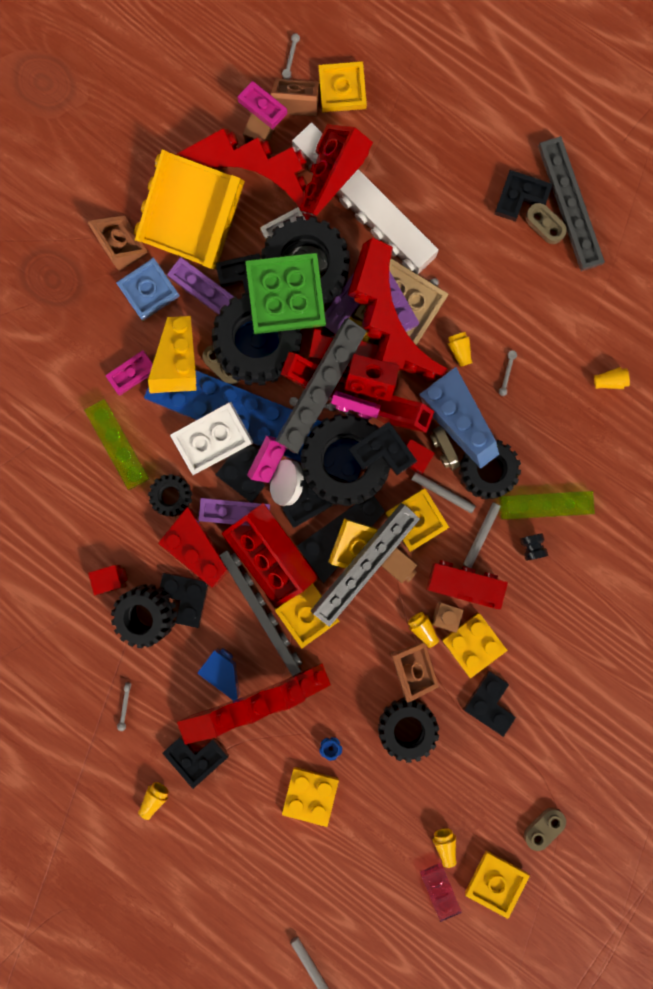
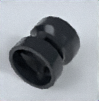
(534, 548)

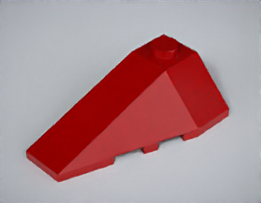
(339, 157)

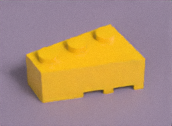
(174, 360)

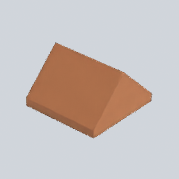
(297, 96)
(118, 240)
(414, 671)

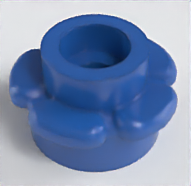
(325, 752)

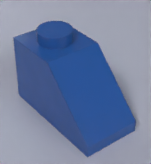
(221, 673)

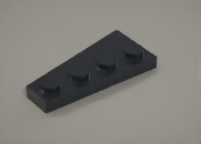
(319, 546)

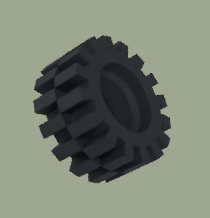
(158, 488)

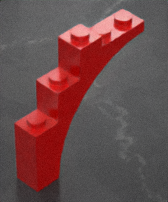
(221, 151)
(372, 287)
(398, 411)
(253, 707)

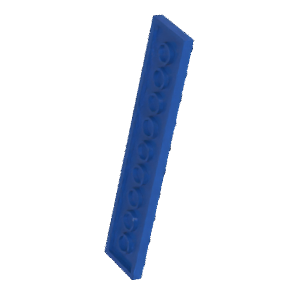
(258, 415)

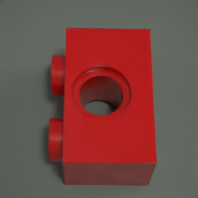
(372, 377)

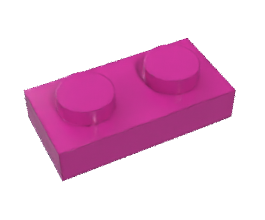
(262, 105)
(130, 373)
(347, 402)
(266, 460)

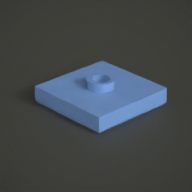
(148, 289)

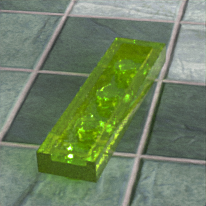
(116, 444)
(547, 505)

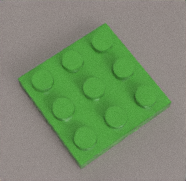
(285, 293)

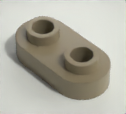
(548, 222)
(217, 367)
(441, 440)
(542, 827)

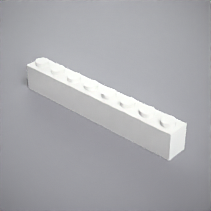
(375, 210)

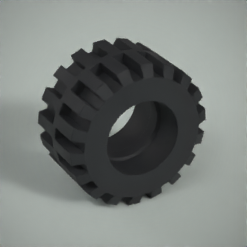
(486, 490)
(128, 624)
(414, 749)

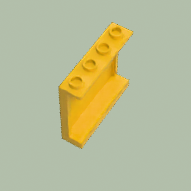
(188, 209)

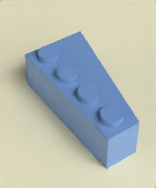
(461, 417)

